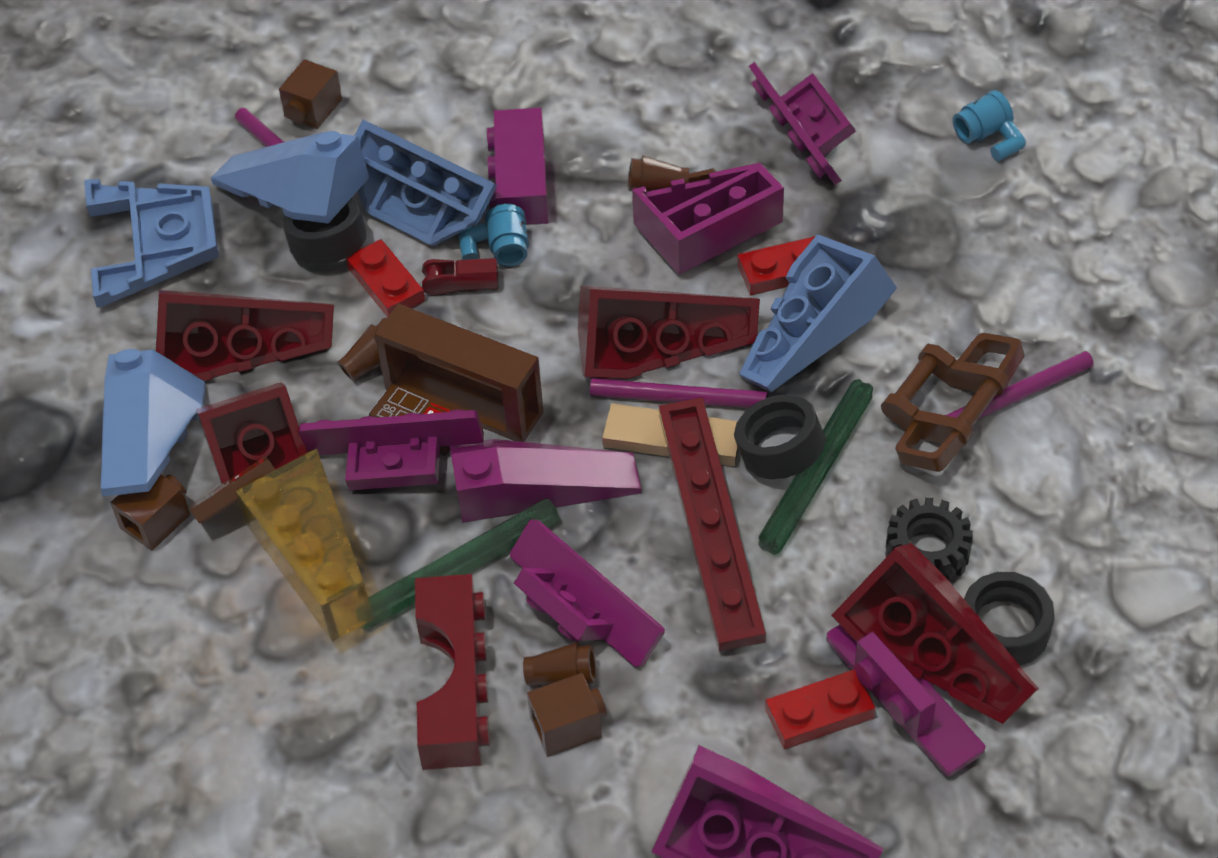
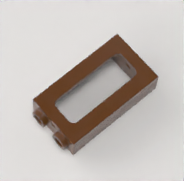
(461, 371)

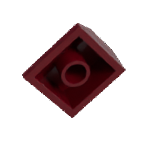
(251, 427)

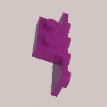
(812, 114)
(393, 448)
(580, 596)
(909, 701)

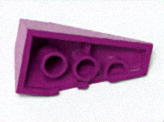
(514, 475)
(740, 814)

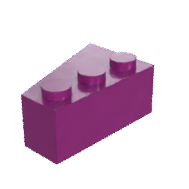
(709, 215)

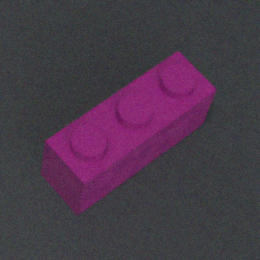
(519, 162)

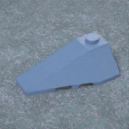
(302, 176)
(827, 300)
(143, 417)

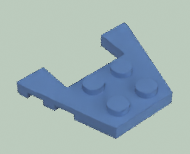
(169, 229)

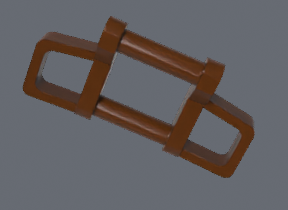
(959, 374)

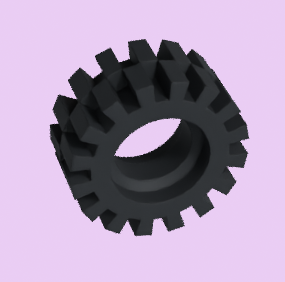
(937, 522)

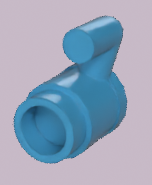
(986, 117)
(505, 232)

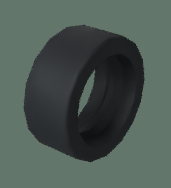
(327, 245)
(787, 458)
(1024, 592)

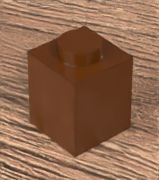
(310, 94)
(154, 513)
(566, 714)

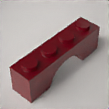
(450, 719)

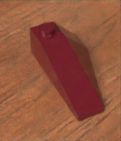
(646, 330)
(234, 333)
(935, 634)

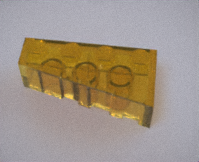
(306, 539)

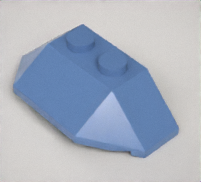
(418, 188)

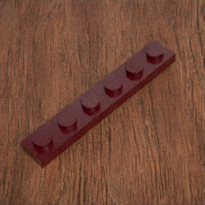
(711, 525)

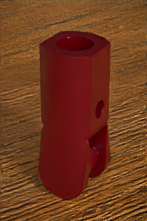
(459, 275)

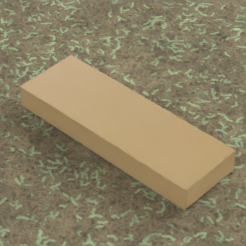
(641, 432)

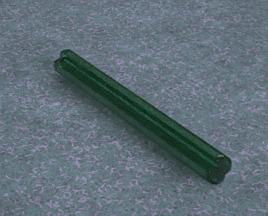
(805, 484)
(460, 560)

